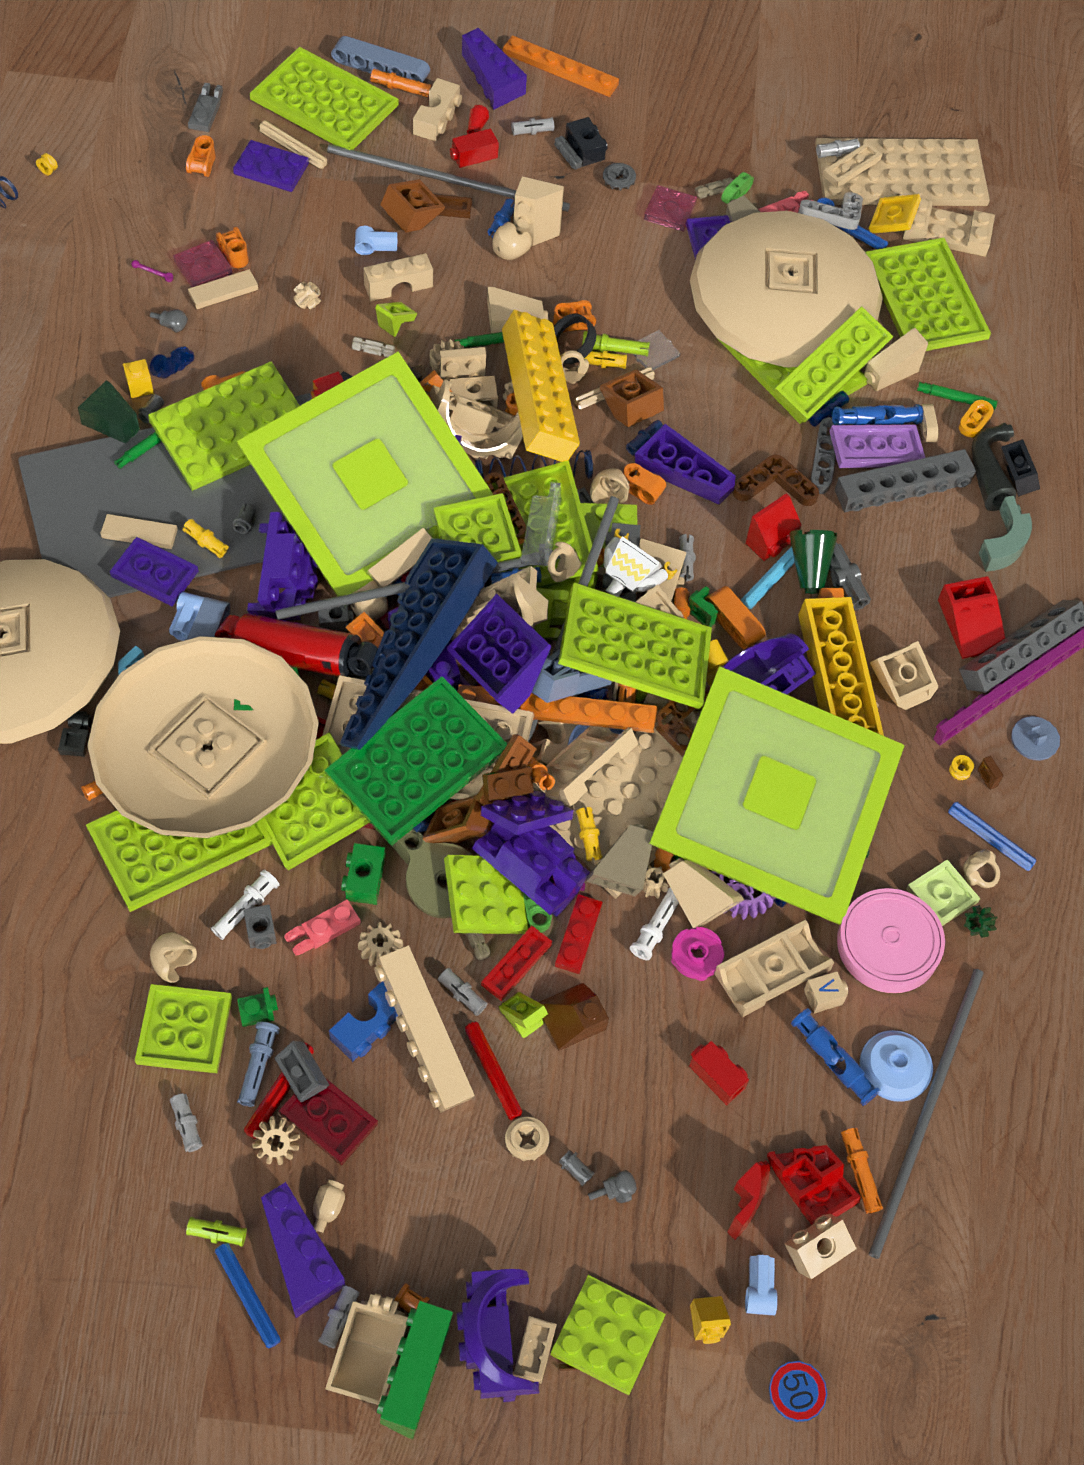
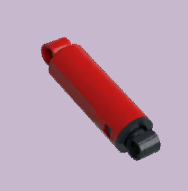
(303, 644)

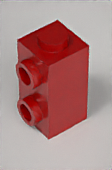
(474, 148)
(718, 1071)

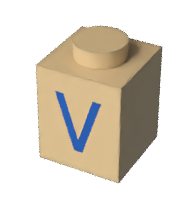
(826, 992)

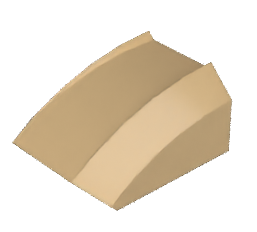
(906, 676)

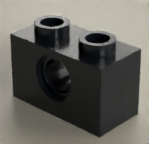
(586, 141)
(1020, 467)

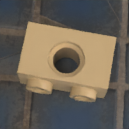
(477, 388)
(834, 1246)

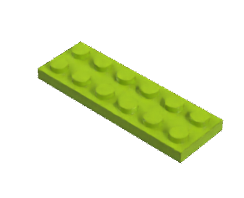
(833, 364)

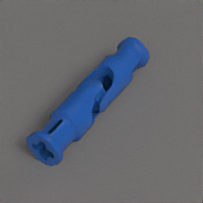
(875, 415)
(826, 1046)

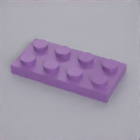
(875, 445)

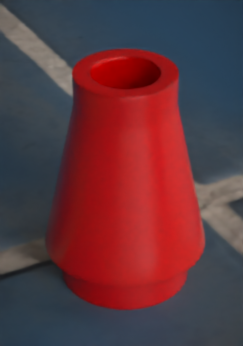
(477, 118)

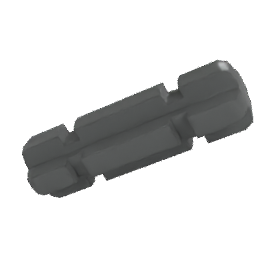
(568, 152)

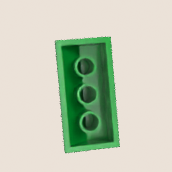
(416, 1368)

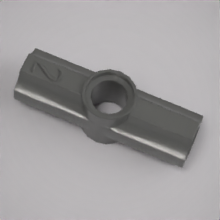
(848, 577)

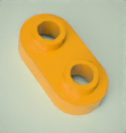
(973, 421)

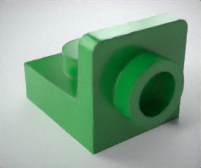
(701, 609)
(257, 1008)

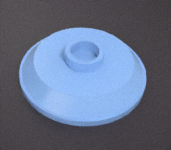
(897, 1065)

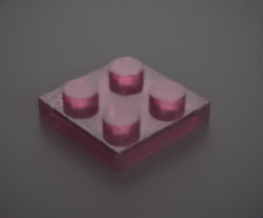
(670, 208)
(202, 264)

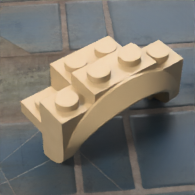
(475, 423)
(518, 592)

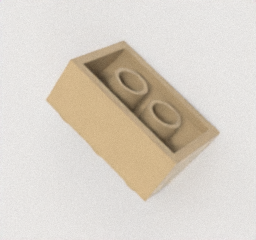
(538, 209)

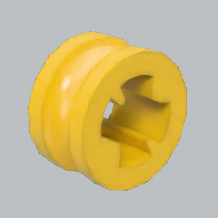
(46, 164)
(957, 761)

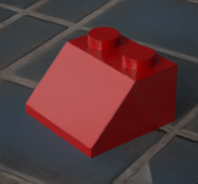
(771, 528)

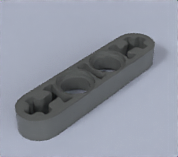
(823, 455)

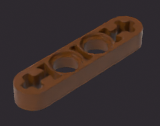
(517, 520)

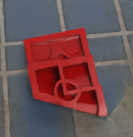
(814, 1181)
(751, 1189)

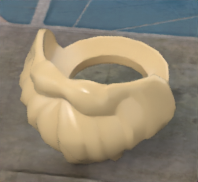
(575, 373)
(568, 564)
(976, 861)

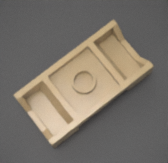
(960, 231)
(583, 759)
(772, 968)

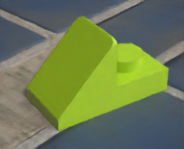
(392, 315)
(523, 1013)

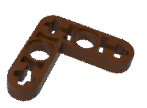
(778, 475)
(676, 724)

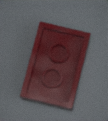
(330, 1121)

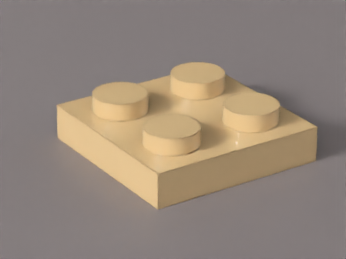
(462, 363)

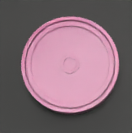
(890, 940)

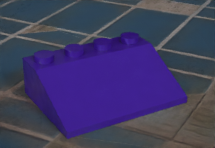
(501, 653)

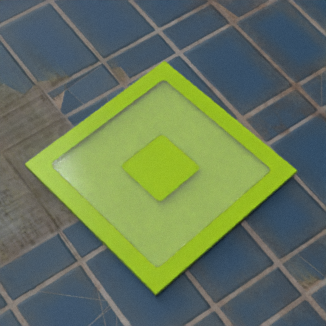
(362, 470)
(778, 795)

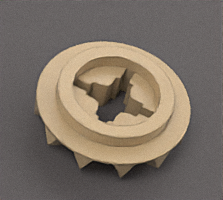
(526, 1126)

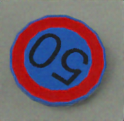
(798, 1391)

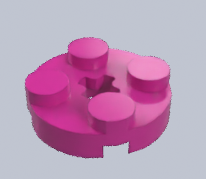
(699, 967)

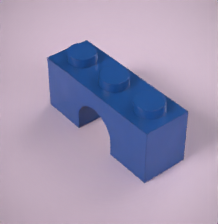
(356, 1036)

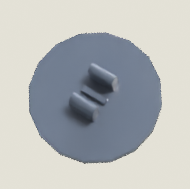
(1035, 738)

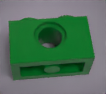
(364, 888)

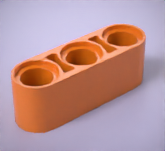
(736, 618)

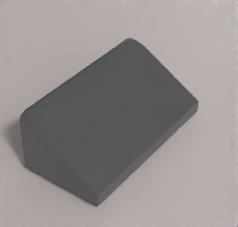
(301, 1070)

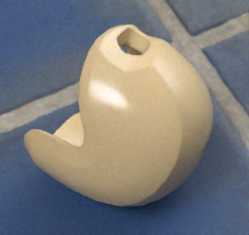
(509, 243)
(607, 484)
(373, 608)
(170, 952)

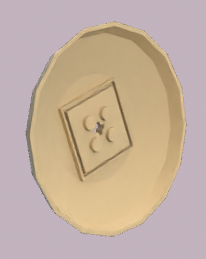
(763, 311)
(54, 645)
(177, 700)

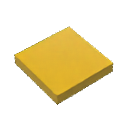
(895, 213)

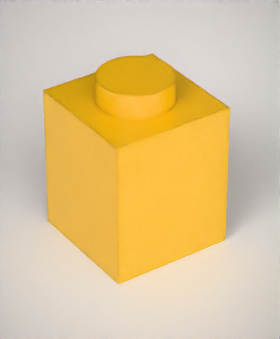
(138, 378)

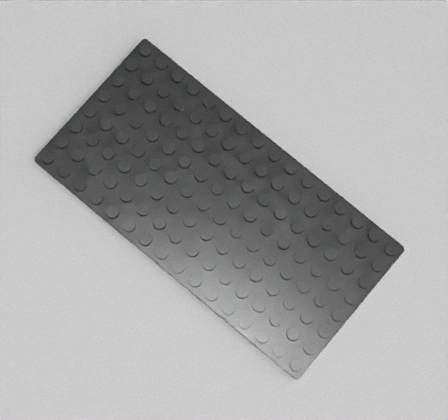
(80, 485)

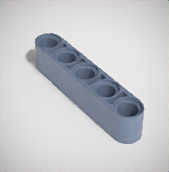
(369, 57)
(209, 618)

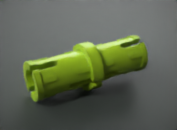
(197, 1228)

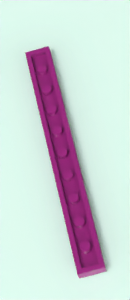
(1001, 692)

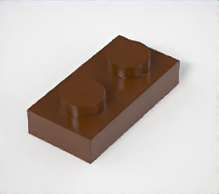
(507, 783)

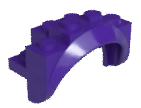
(284, 566)
(765, 659)
(530, 862)
(489, 1336)

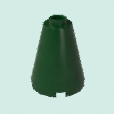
(812, 557)

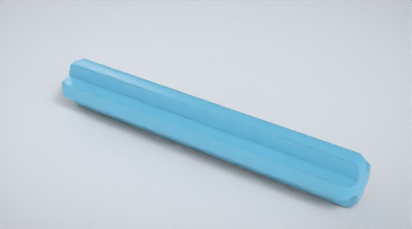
(769, 579)

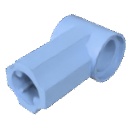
(369, 240)
(187, 610)
(761, 1295)

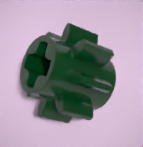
(980, 921)

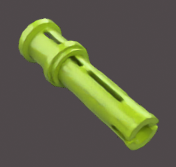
(605, 343)

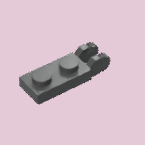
(205, 109)

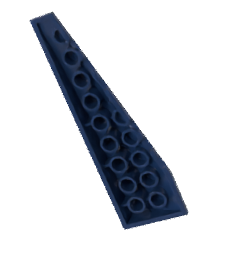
(429, 613)

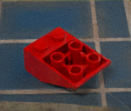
(972, 615)

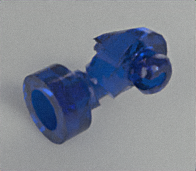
(164, 366)

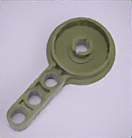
(423, 870)

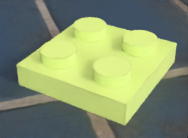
(944, 892)

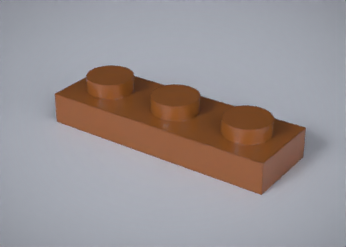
(515, 755)

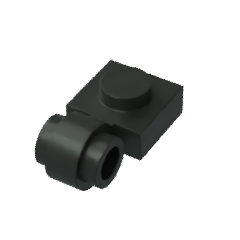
(76, 737)

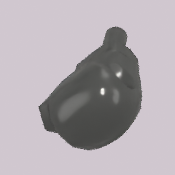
(171, 319)
(619, 1186)

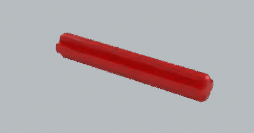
(493, 1070)
(270, 1102)

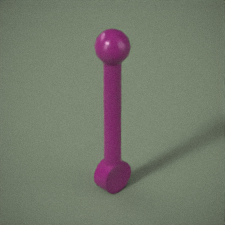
(168, 276)

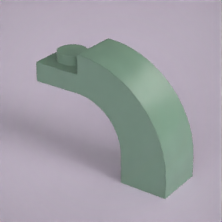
(1005, 550)

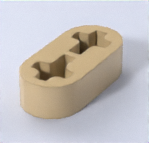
(929, 424)

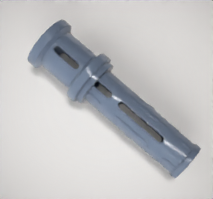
(260, 1051)

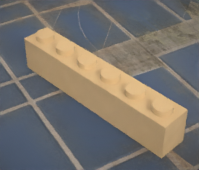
(424, 1029)

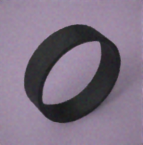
(590, 340)

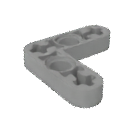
(845, 217)

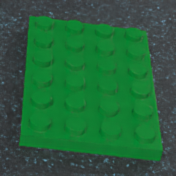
(417, 760)

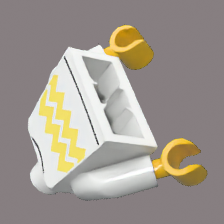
(632, 567)

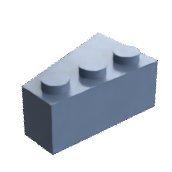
(562, 681)

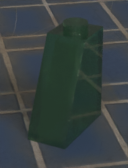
(109, 414)

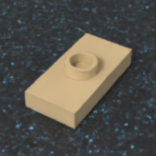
(534, 1349)

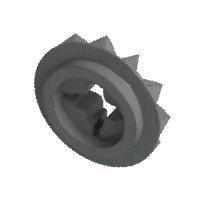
(615, 170)

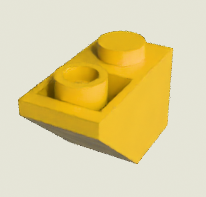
(709, 1319)

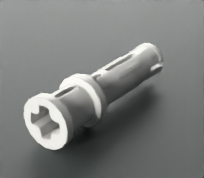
(253, 895)
(652, 932)

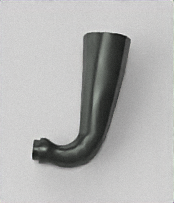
(990, 477)

